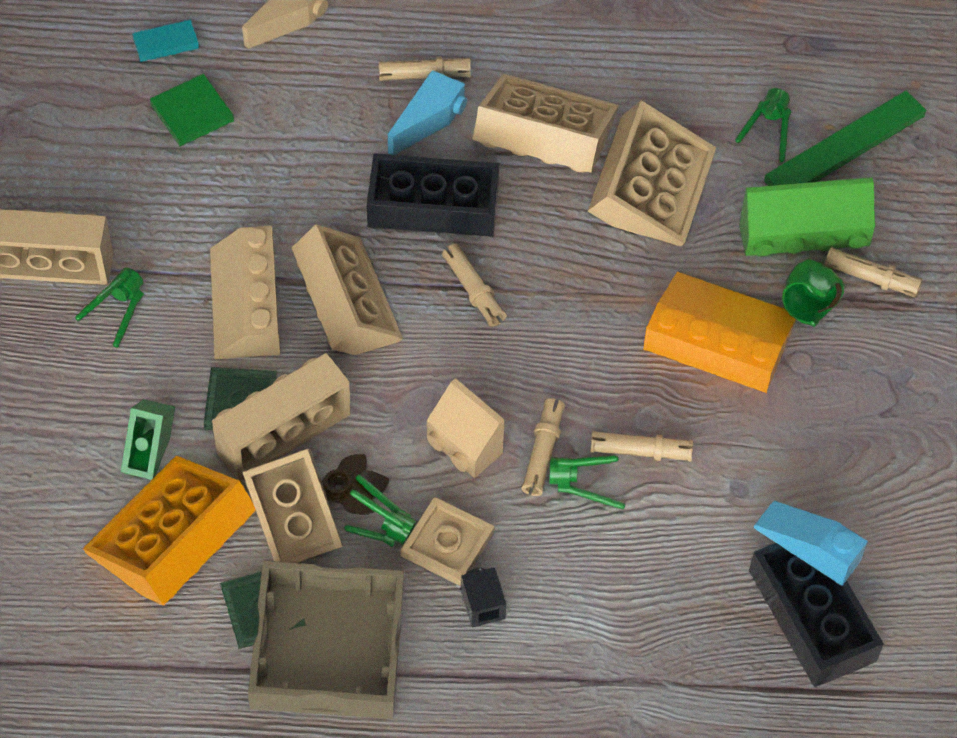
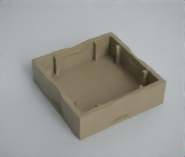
(343, 654)

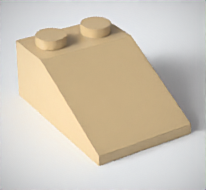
(293, 508)

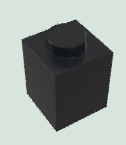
(483, 596)

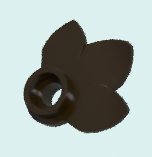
(346, 476)

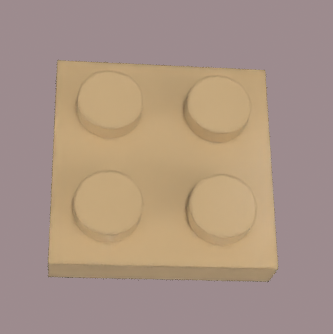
(447, 541)

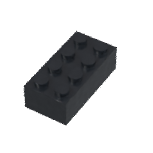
(433, 195)
(816, 615)

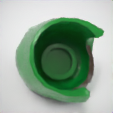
(811, 291)

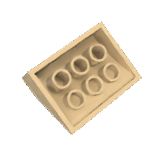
(544, 123)
(652, 176)

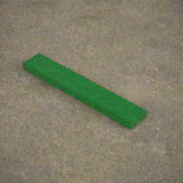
(849, 142)

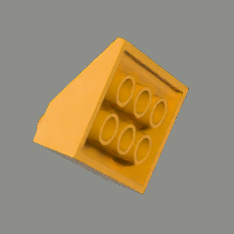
(719, 331)
(171, 528)

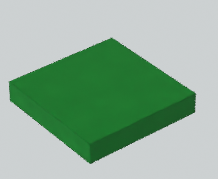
(191, 110)

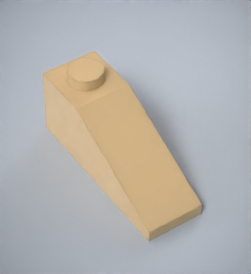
(280, 18)

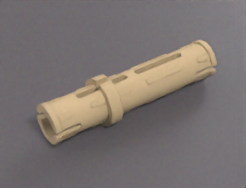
(422, 68)
(879, 274)
(480, 294)
(546, 434)
(642, 446)

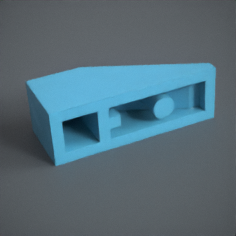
(428, 111)
(814, 539)

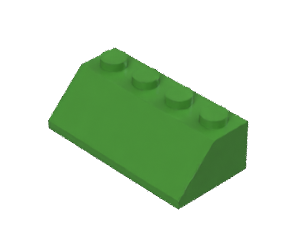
(808, 216)

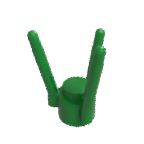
(773, 108)
(123, 287)
(565, 471)
(396, 524)

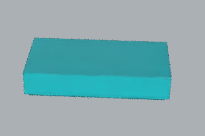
(165, 40)

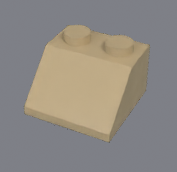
(466, 429)

